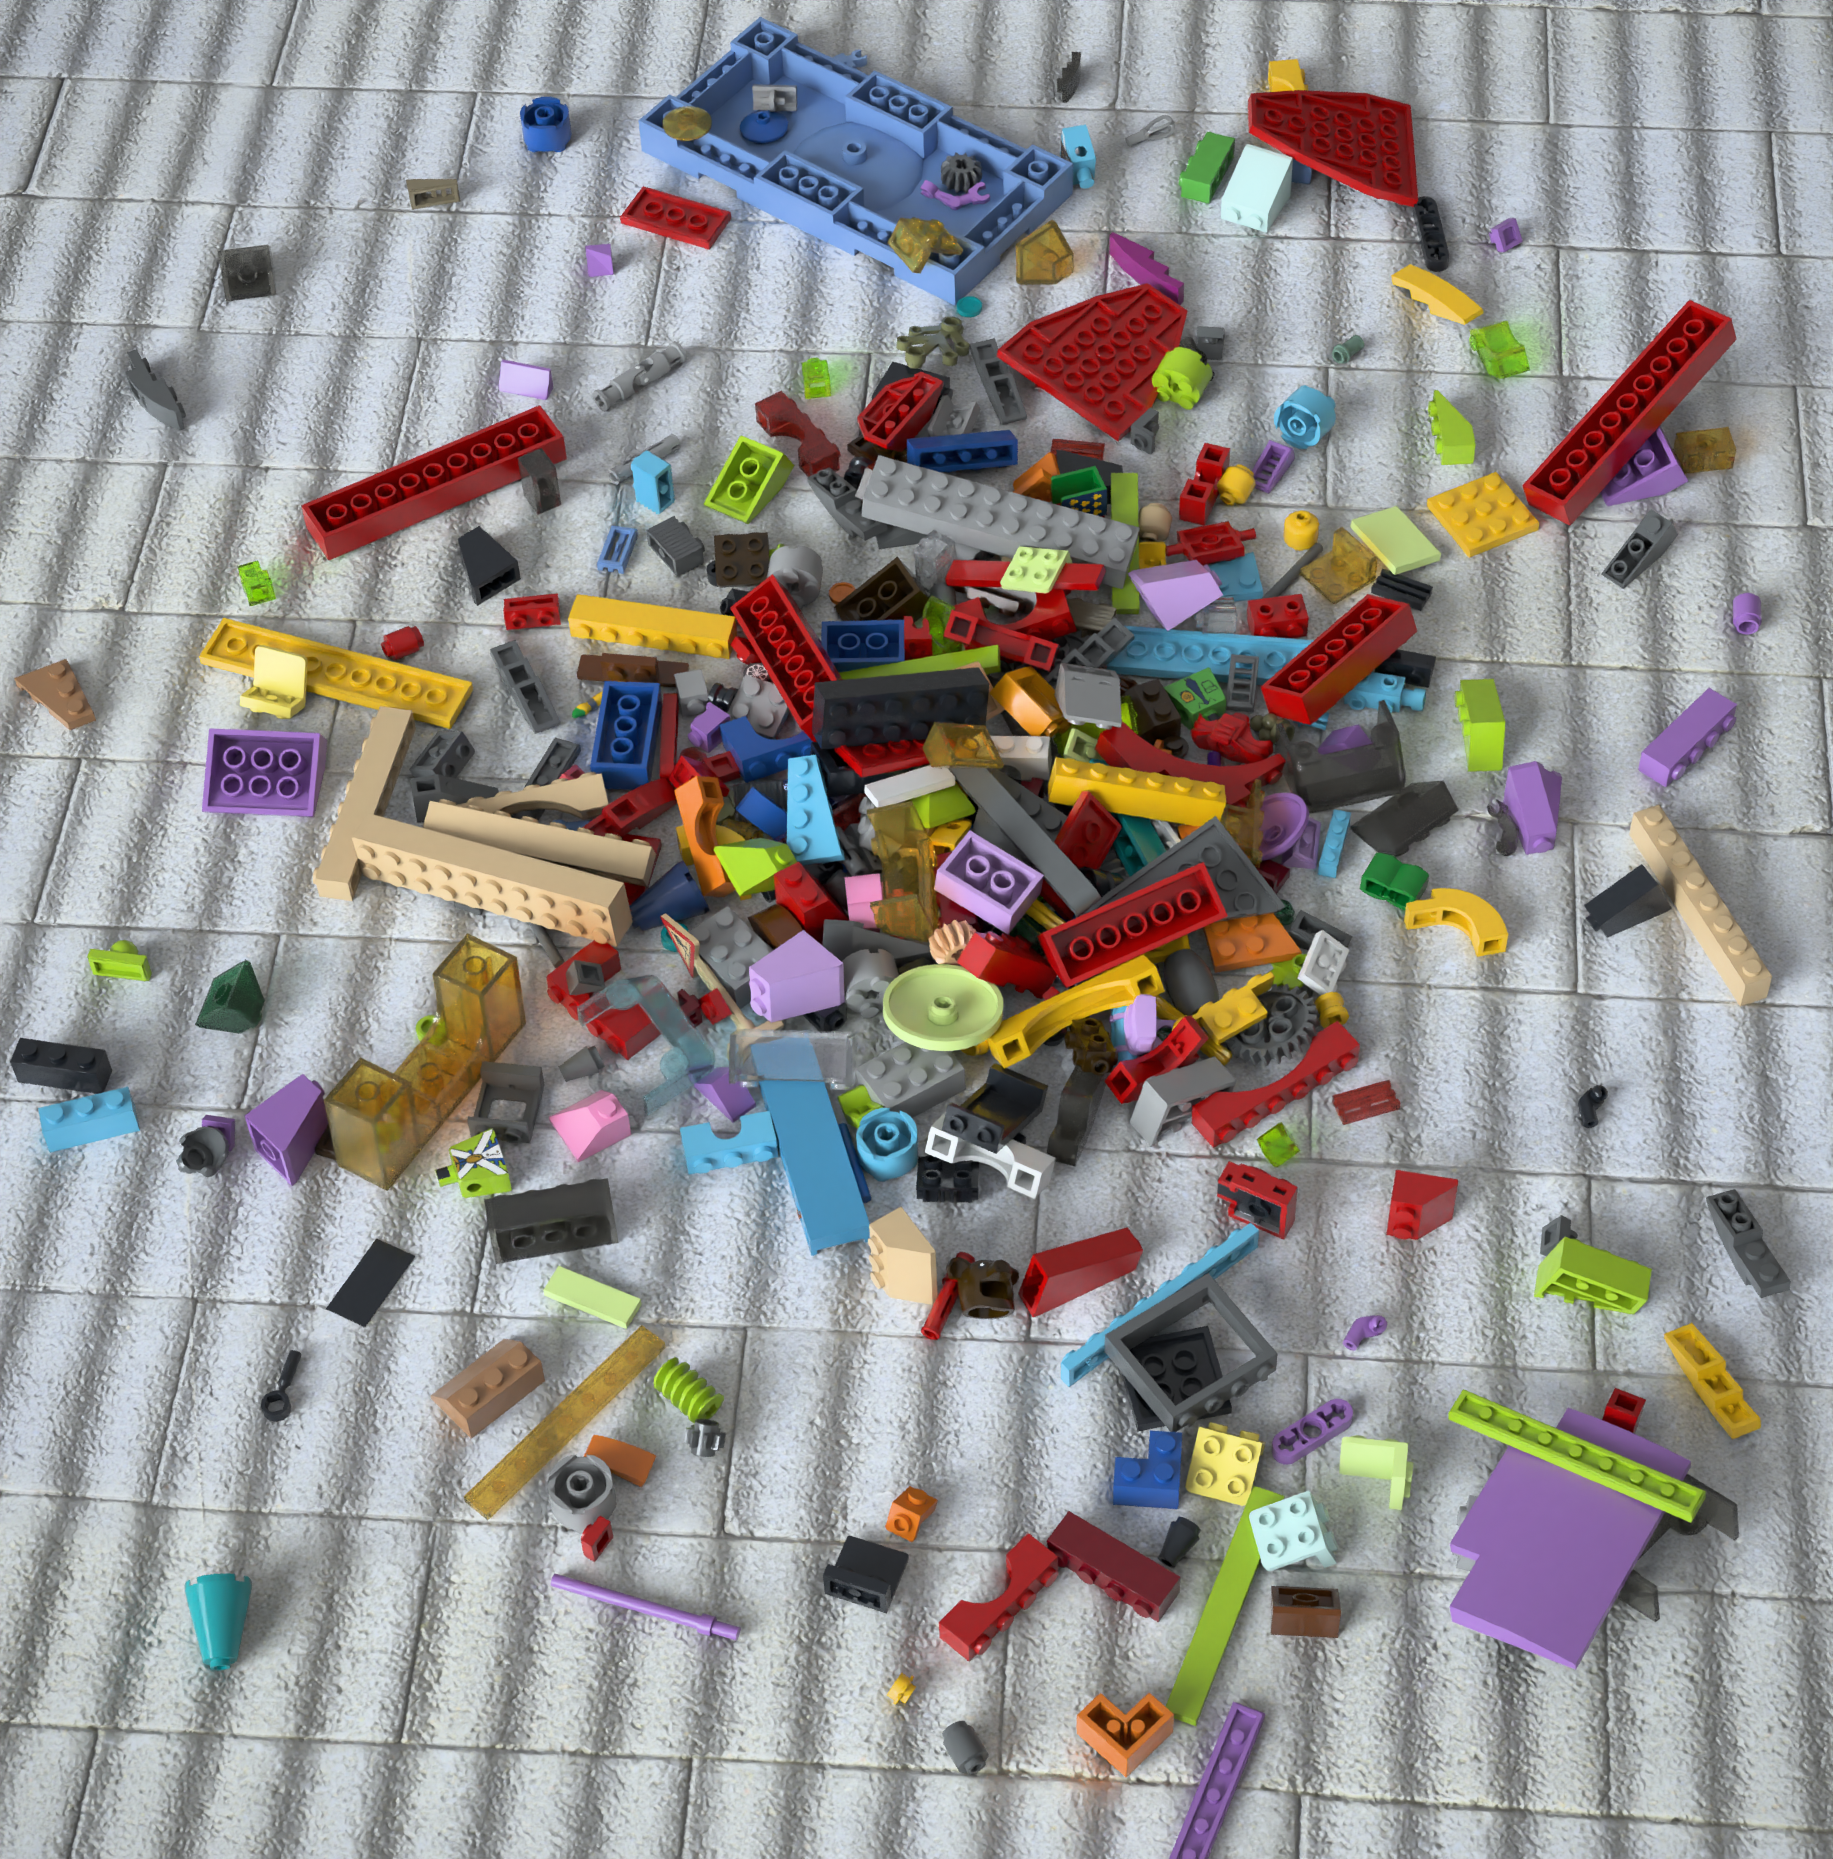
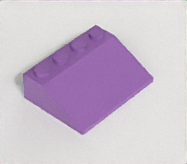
(1647, 474)
(263, 772)

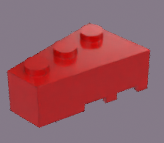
(1009, 960)

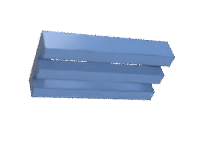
(613, 564)

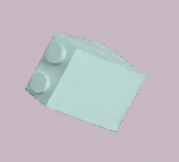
(1257, 188)

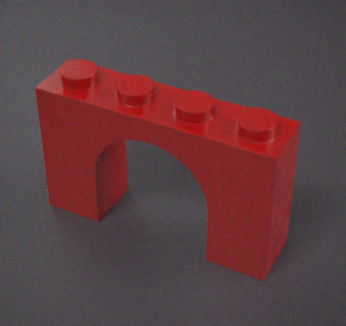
(1047, 621)
(622, 1030)

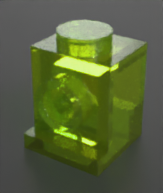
(816, 372)
(256, 583)

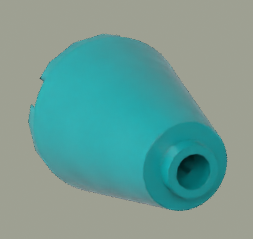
(218, 1616)

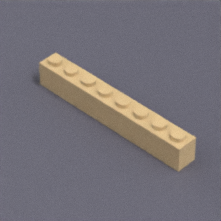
(366, 793)
(552, 843)
(1700, 905)

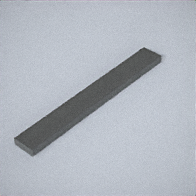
(553, 764)

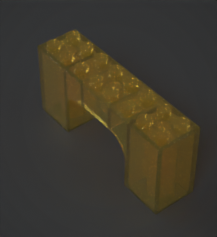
(389, 1117)

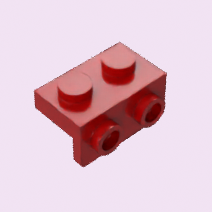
(531, 611)

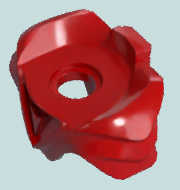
(1230, 738)

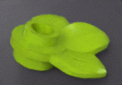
(1288, 971)

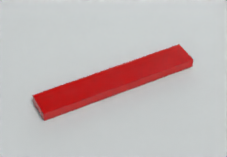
(990, 573)

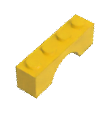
(1286, 76)

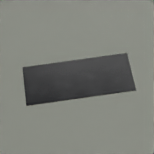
(370, 1282)

